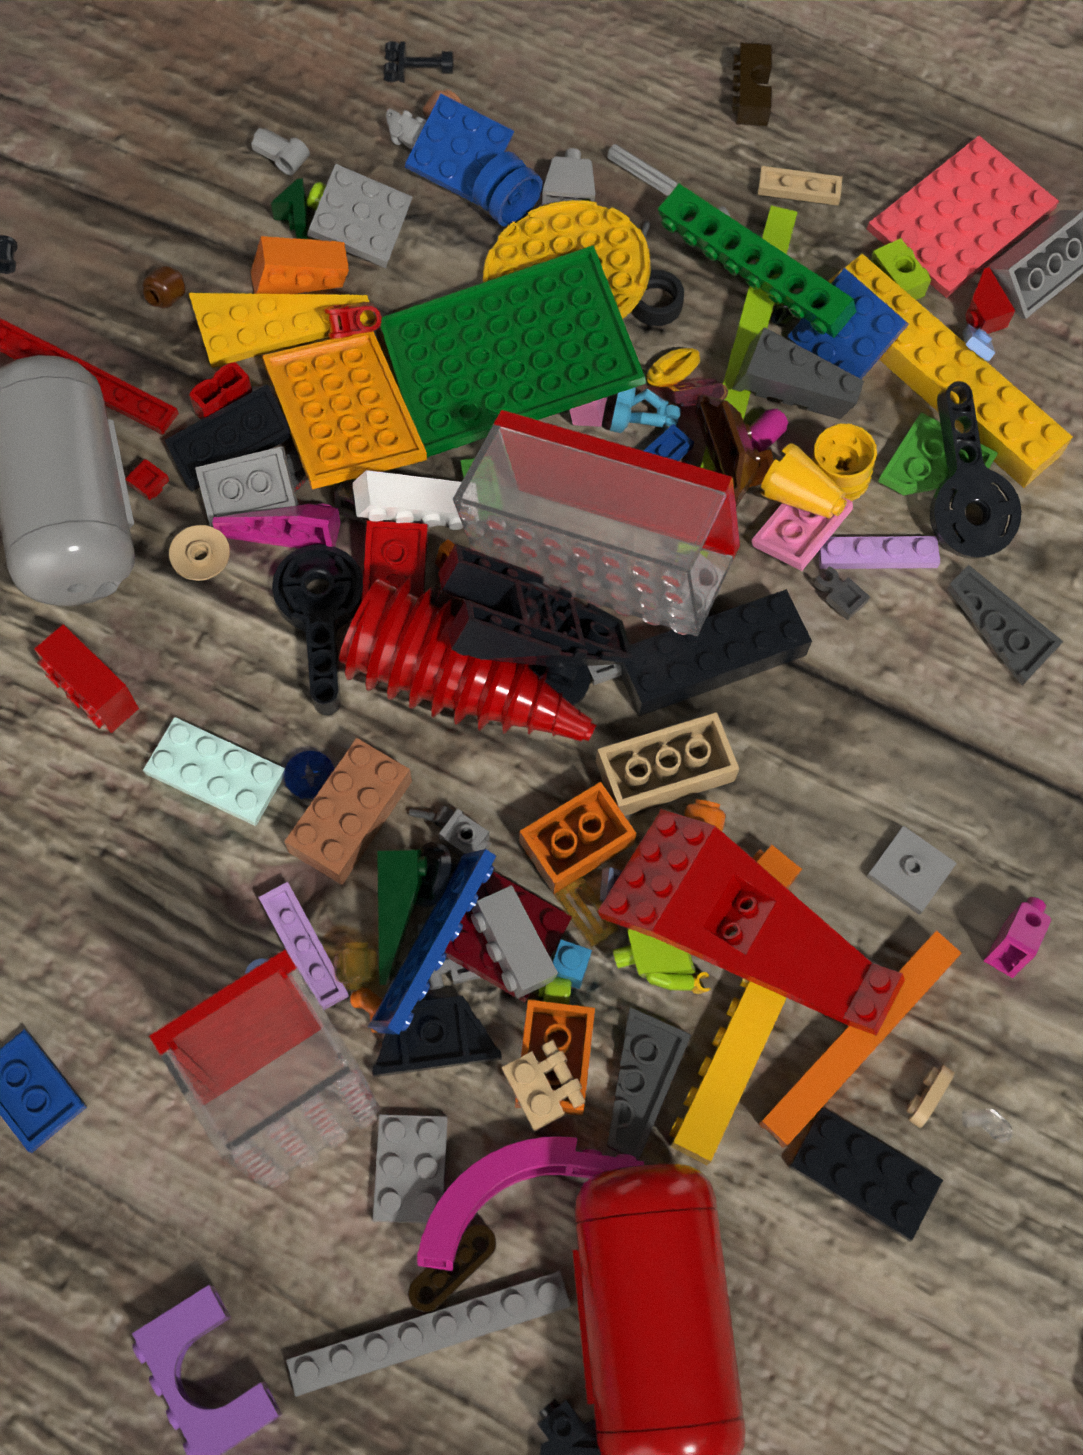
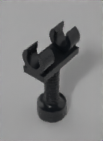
(396, 51)

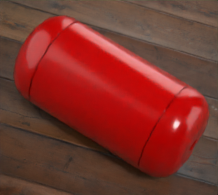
(656, 1314)

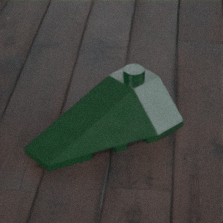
(398, 886)

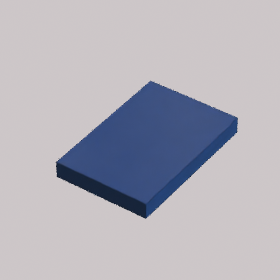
(34, 1093)

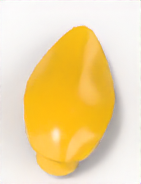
(673, 367)

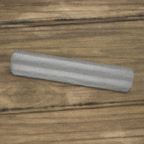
(641, 169)

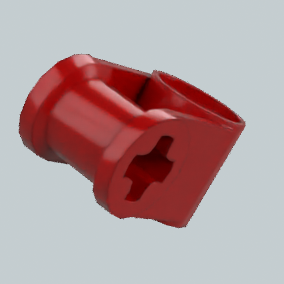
(350, 319)

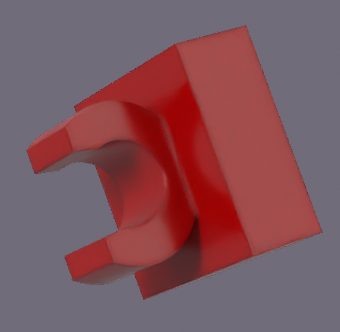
(147, 480)

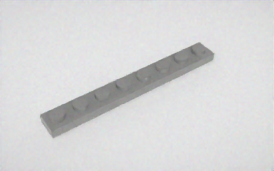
(427, 1333)

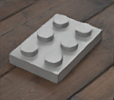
(247, 484)
(409, 1167)

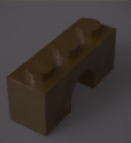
(752, 100)

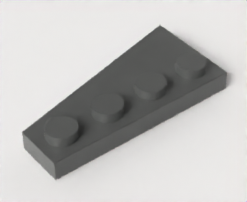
(1007, 627)

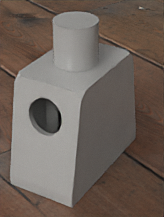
(569, 179)

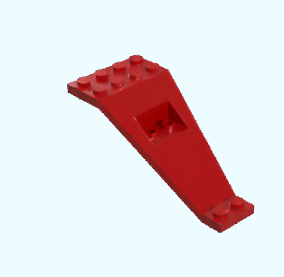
(692, 892)

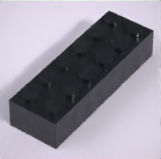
(726, 650)

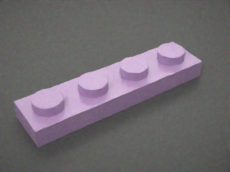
(880, 552)
(303, 945)

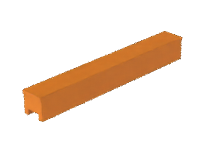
(854, 1045)

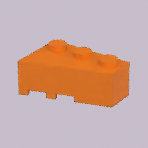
(298, 265)

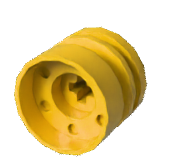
(847, 457)

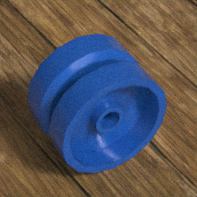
(507, 188)

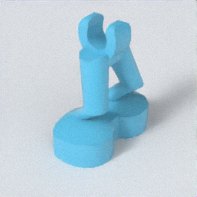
(622, 414)

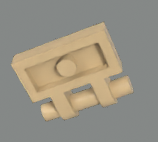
(533, 1089)

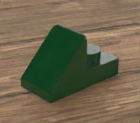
(292, 206)

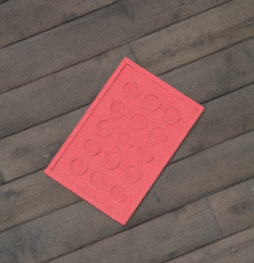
(964, 214)

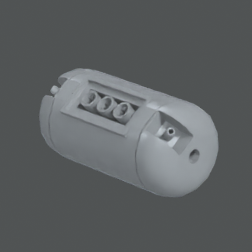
(61, 484)

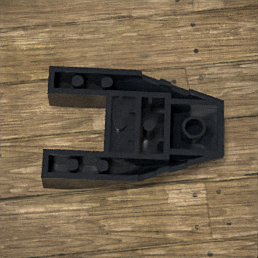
(546, 622)

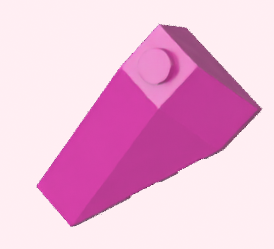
(284, 526)

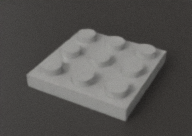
(360, 215)

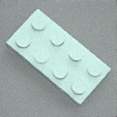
(215, 771)

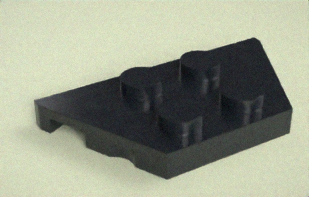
(438, 1037)

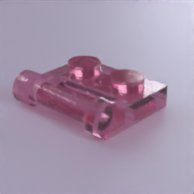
(688, 392)

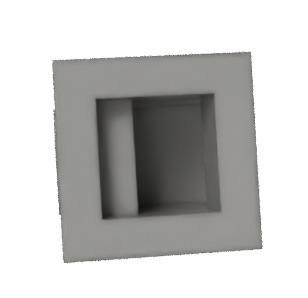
(451, 835)

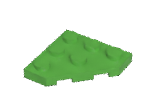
(921, 459)

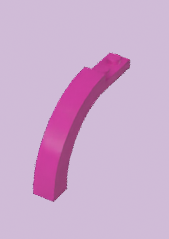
(495, 1173)

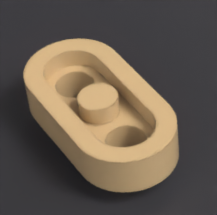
(923, 1106)

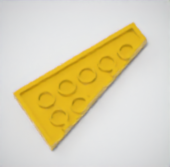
(256, 324)

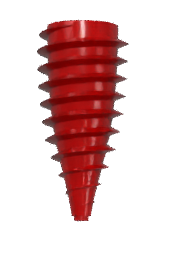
(408, 647)

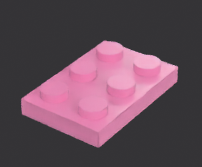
(797, 534)

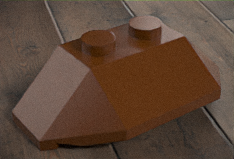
(728, 442)

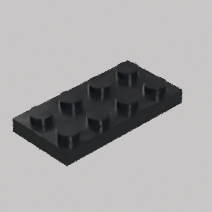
(236, 430)
(866, 1174)

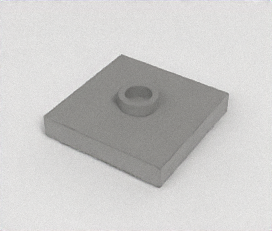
(911, 870)

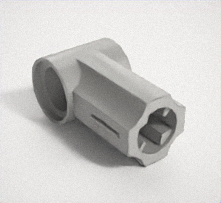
(286, 154)

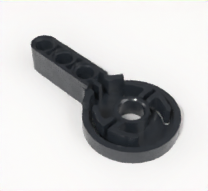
(972, 485)
(321, 613)

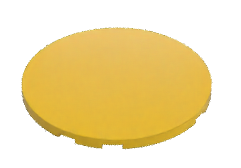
(569, 227)

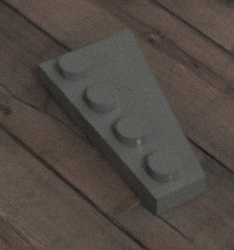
(645, 1074)

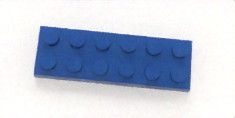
(428, 949)

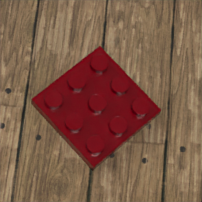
(470, 945)

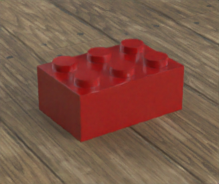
(85, 679)

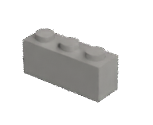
(513, 942)

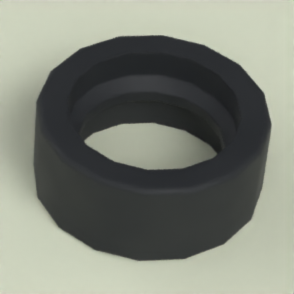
(661, 316)

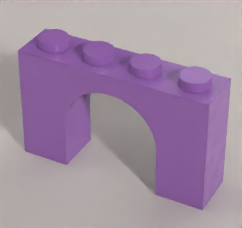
(163, 1347)

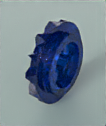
(297, 768)

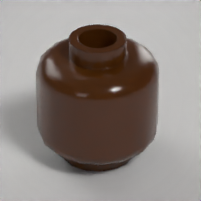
(163, 287)

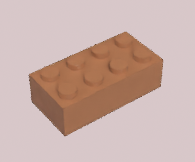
(348, 811)

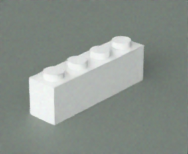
(406, 499)

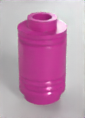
(768, 429)

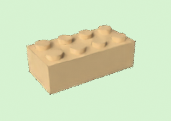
(667, 764)

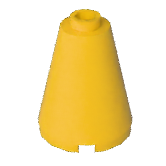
(802, 484)

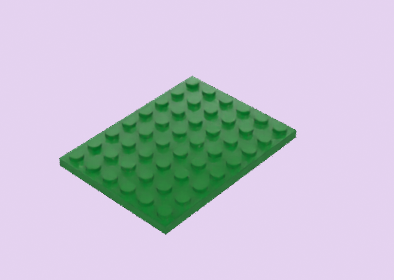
(511, 345)

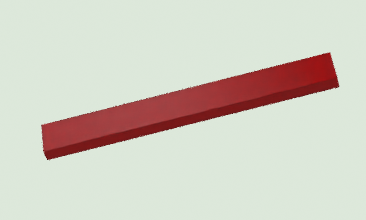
(117, 393)

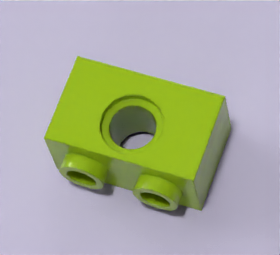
(902, 267)

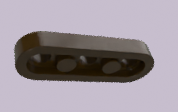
(445, 1284)

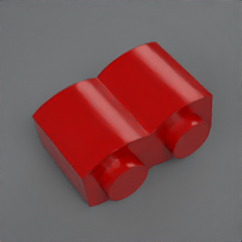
(225, 387)

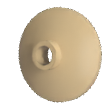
(195, 542)

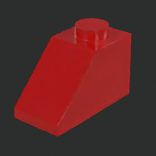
(989, 305)

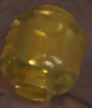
(355, 965)

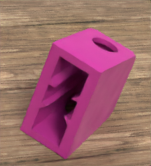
(1019, 937)

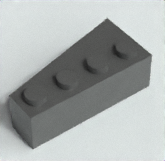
(796, 376)

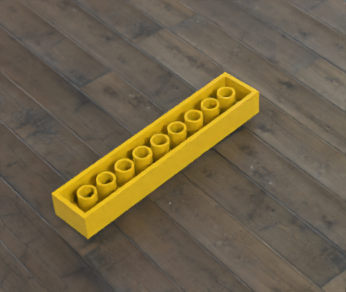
(934, 357)

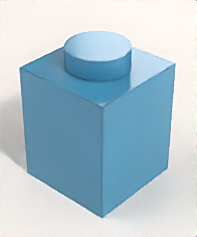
(572, 962)

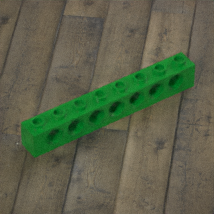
(685, 204)

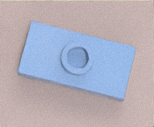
(979, 342)

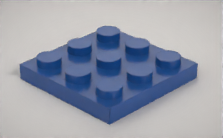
(456, 146)
(862, 338)

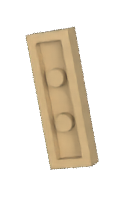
(800, 185)

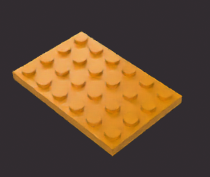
(343, 409)

